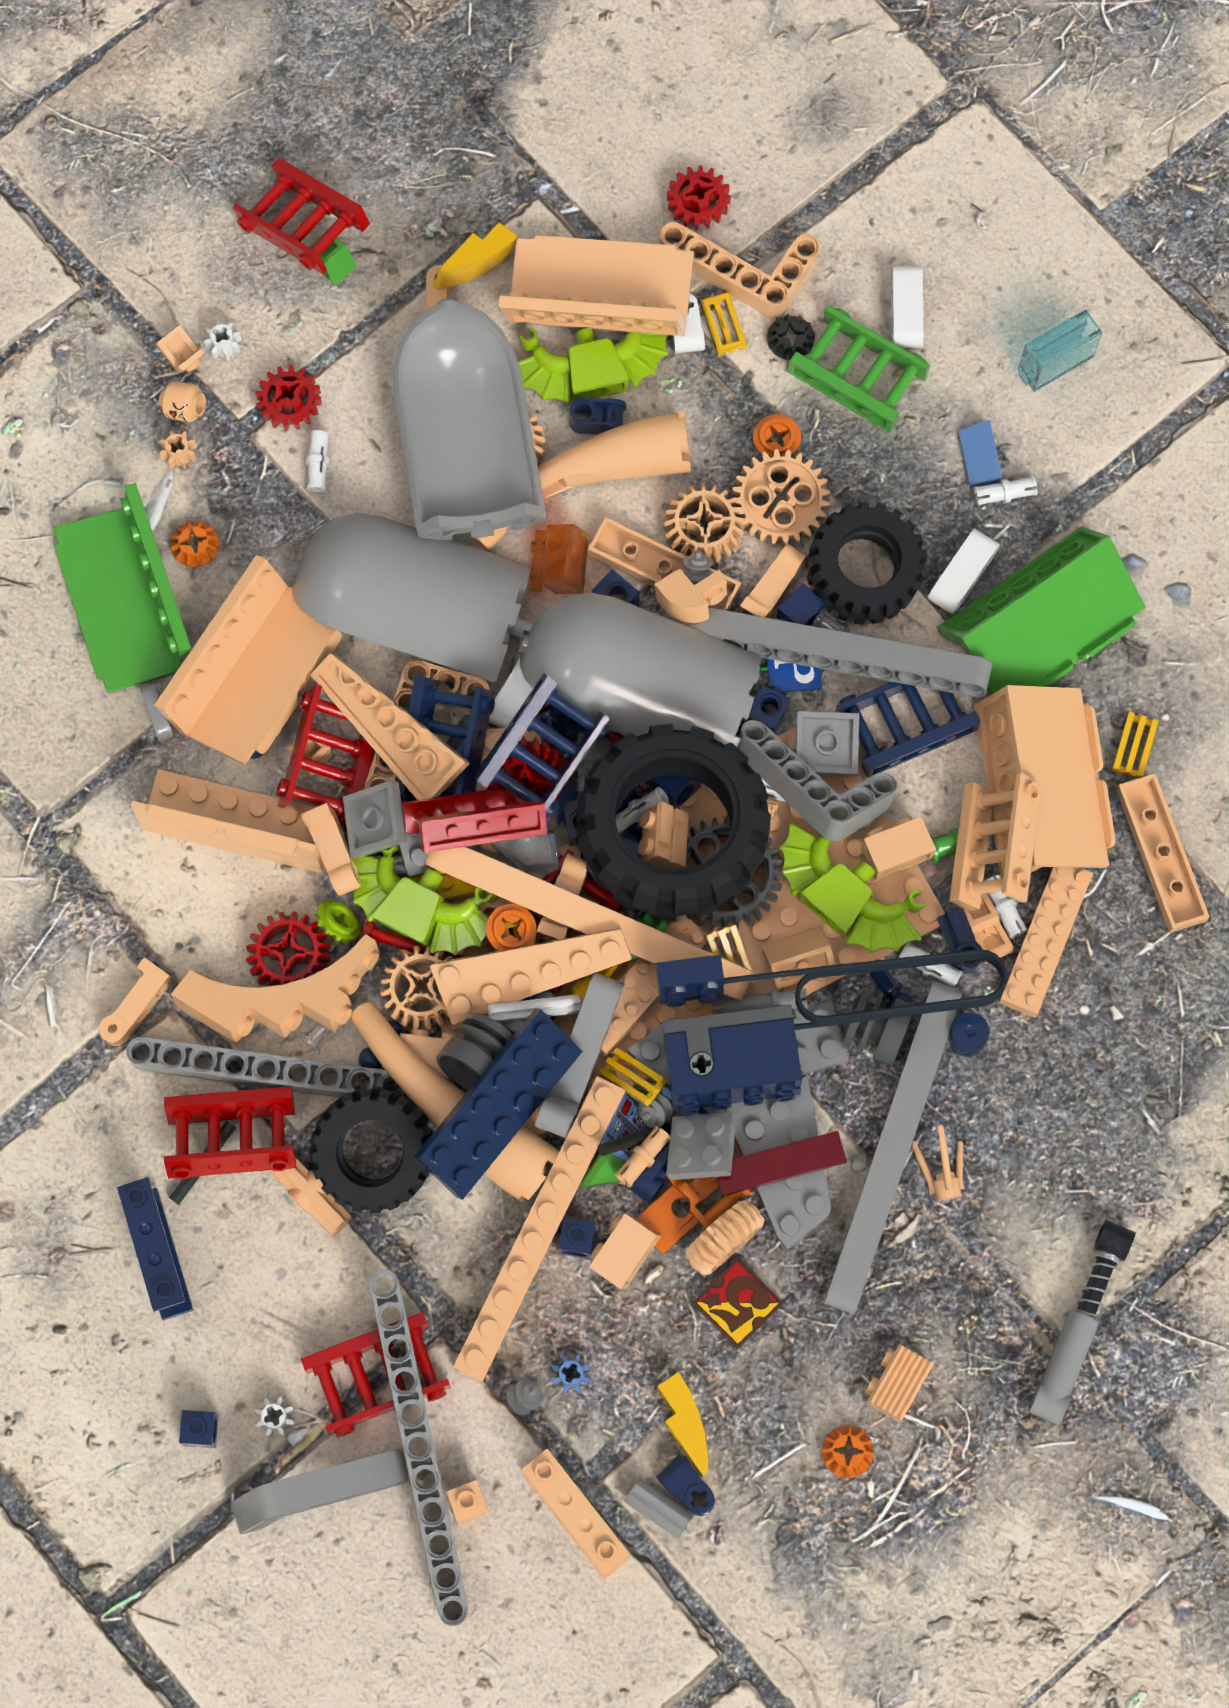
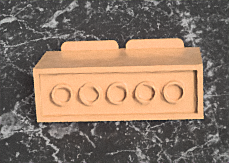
(600, 285)
(247, 667)
(1058, 744)
(229, 820)

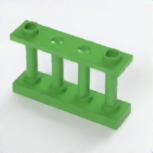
(858, 397)

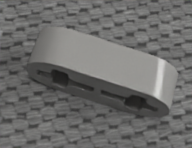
(160, 723)

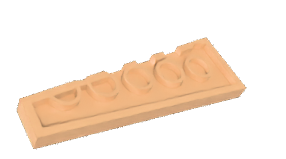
(405, 745)
(518, 973)

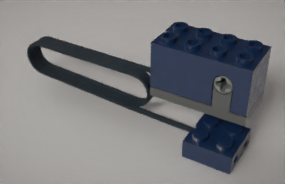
(756, 1050)

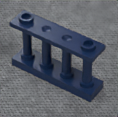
(422, 704)
(527, 719)
(904, 747)
(155, 1249)

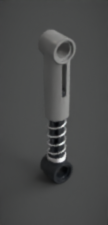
(1080, 1326)

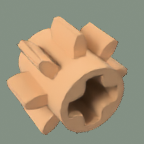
(175, 442)

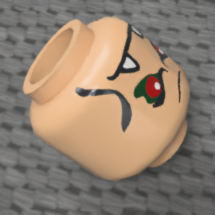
(182, 401)

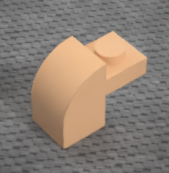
(687, 601)

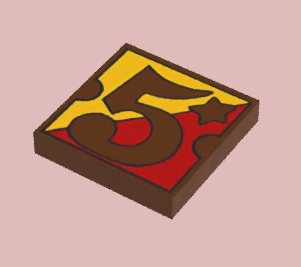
(737, 1303)

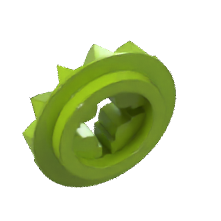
(329, 912)

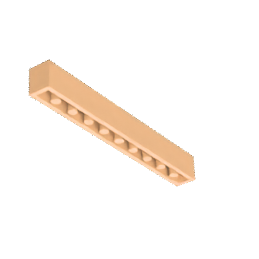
(539, 1230)

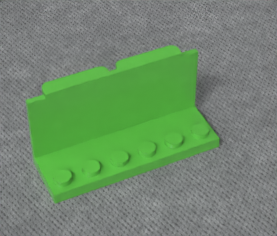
(122, 595)
(1049, 612)

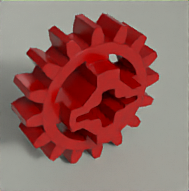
(697, 209)
(283, 409)

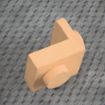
(180, 350)

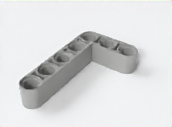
(807, 793)
(589, 1033)
(318, 1488)

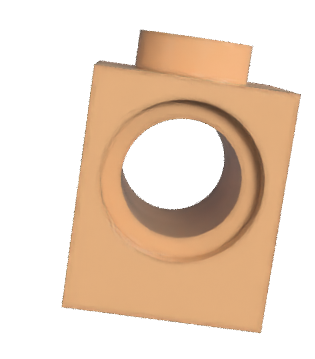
(467, 1502)

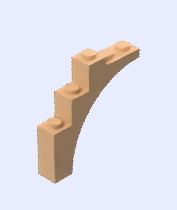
(281, 1007)

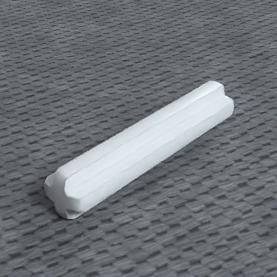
(522, 1009)

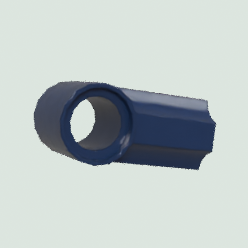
(959, 936)
(652, 1178)

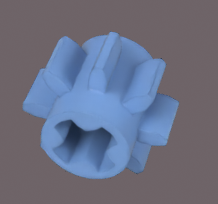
(567, 1366)

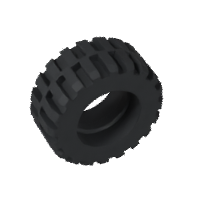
(887, 531)
(333, 1168)

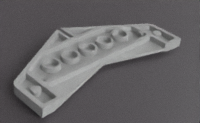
(792, 1204)

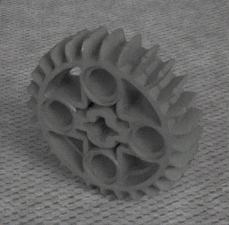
(740, 911)

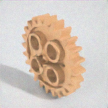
(802, 514)

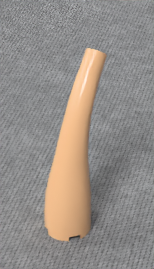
(625, 452)
(521, 1163)

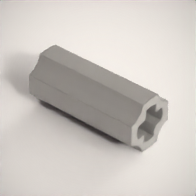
(659, 1508)

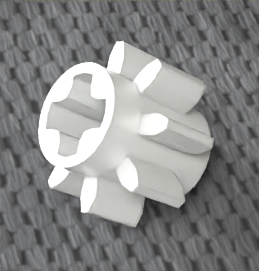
(221, 333)
(265, 1415)

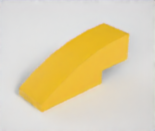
(476, 257)
(686, 1421)

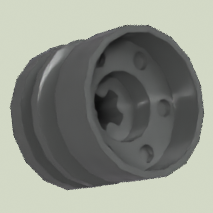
(883, 1033)
(473, 1049)

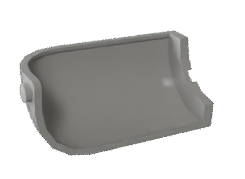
(465, 426)
(411, 592)
(639, 667)

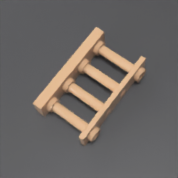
(973, 842)
(575, 1513)

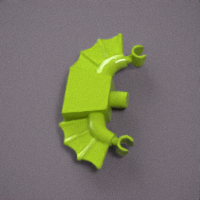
(592, 366)
(842, 895)
(416, 908)

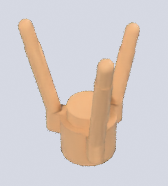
(947, 1184)

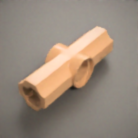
(311, 1198)

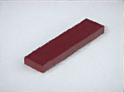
(783, 1163)

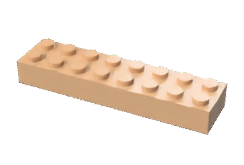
(644, 558)
(1162, 853)
(1045, 939)
(641, 988)

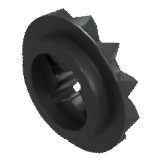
(782, 346)

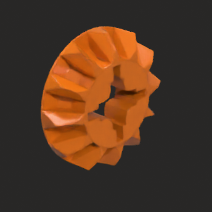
(780, 425)
(206, 549)
(510, 913)
(836, 1462)

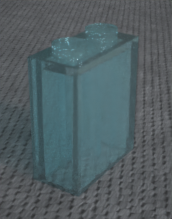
(1059, 350)

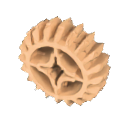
(692, 524)
(404, 969)
(724, 1237)

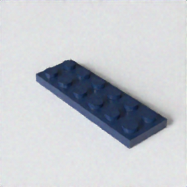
(498, 1104)

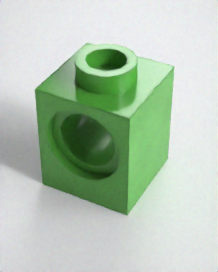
(337, 261)

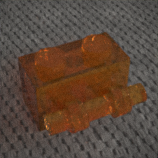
(559, 559)

